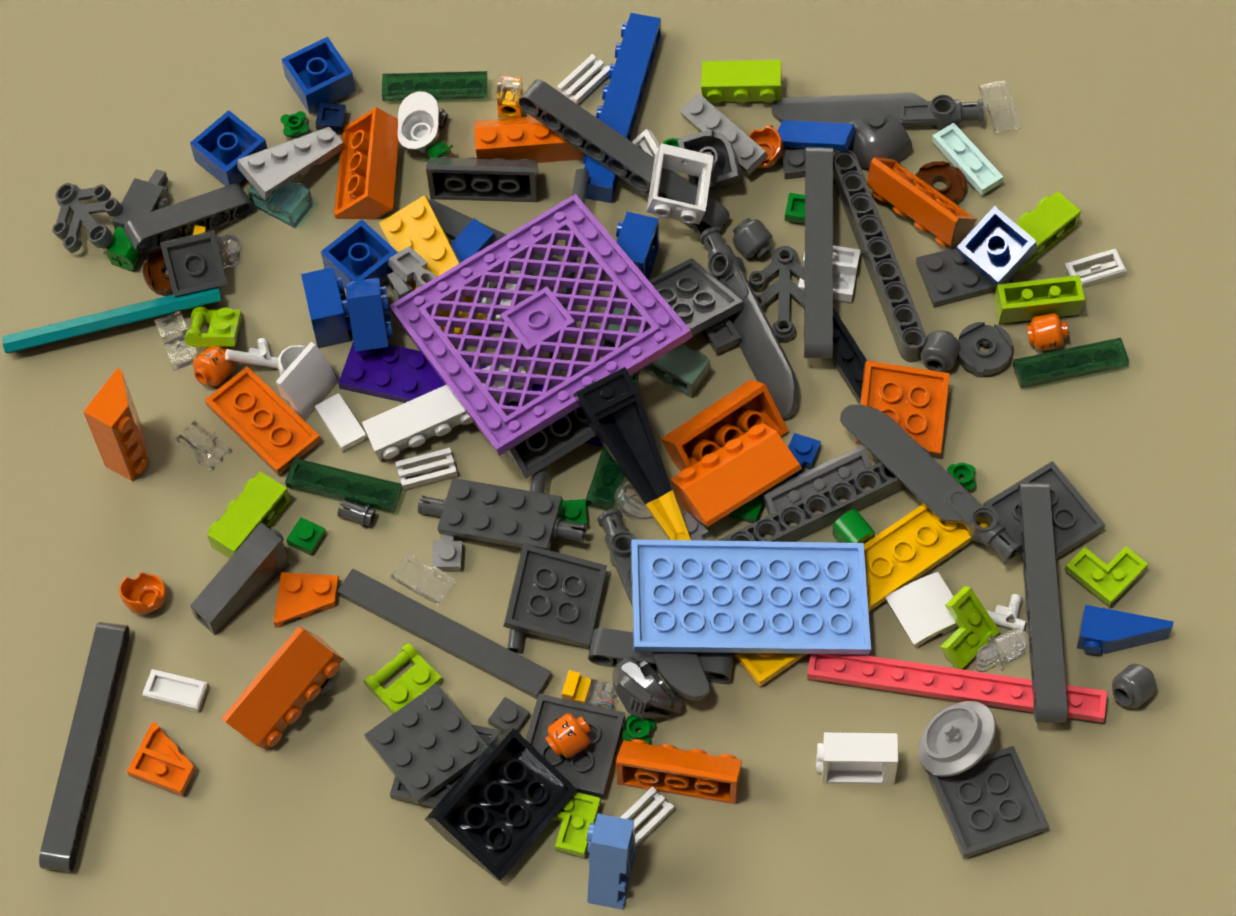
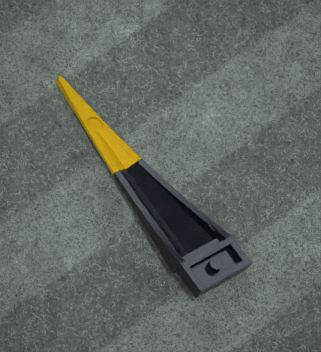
(621, 424)

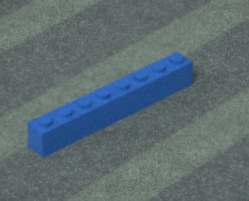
(624, 94)

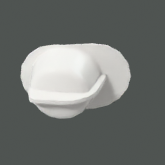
(418, 121)

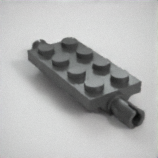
(501, 515)

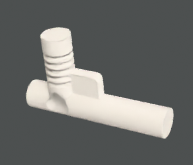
(254, 356)
(1004, 613)

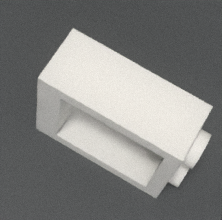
(685, 162)
(858, 758)

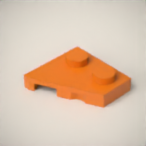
(304, 595)
(161, 763)

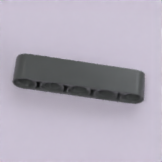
(178, 220)
(612, 646)

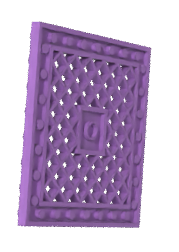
(538, 322)

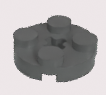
(984, 363)

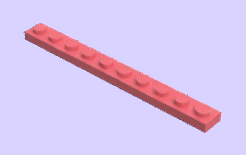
(947, 683)

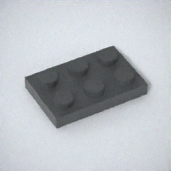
(951, 278)

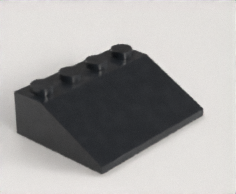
(501, 803)

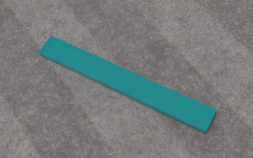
(108, 319)

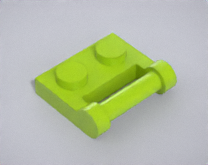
(222, 329)
(407, 686)

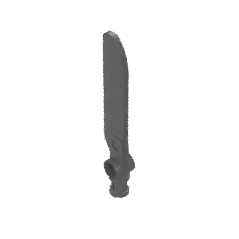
(905, 107)
(757, 336)
(927, 478)
(678, 669)

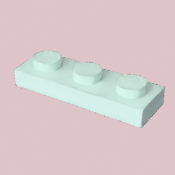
(967, 158)

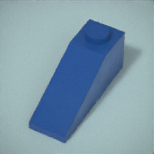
(1113, 630)

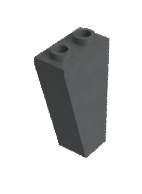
(241, 578)

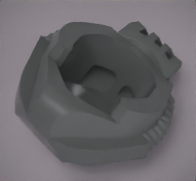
(643, 690)

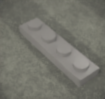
(707, 118)
(815, 479)

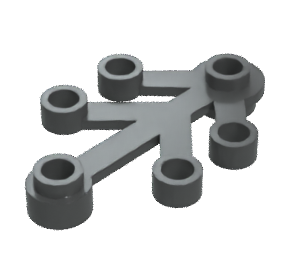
(69, 198)
(783, 287)

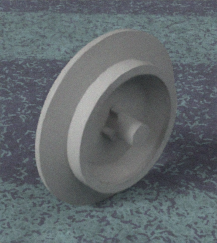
(957, 738)

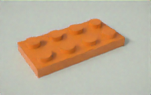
(262, 420)

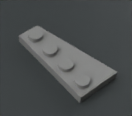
(281, 163)

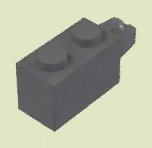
(143, 198)

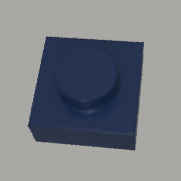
(331, 116)

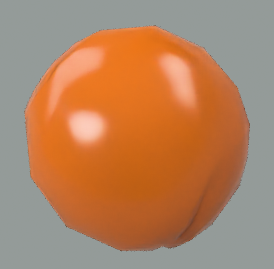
(771, 142)
(143, 593)

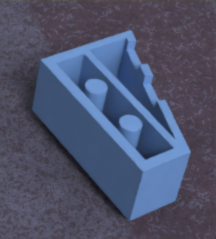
(610, 860)

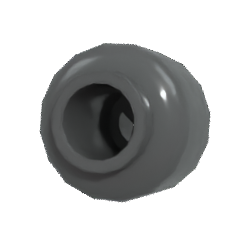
(752, 238)
(940, 351)
(1134, 686)

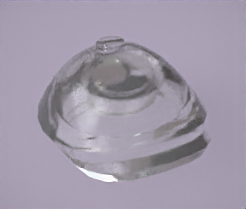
(631, 504)

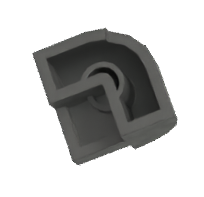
(879, 137)
(725, 165)

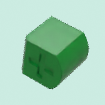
(122, 251)
(852, 528)

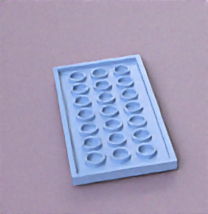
(749, 597)

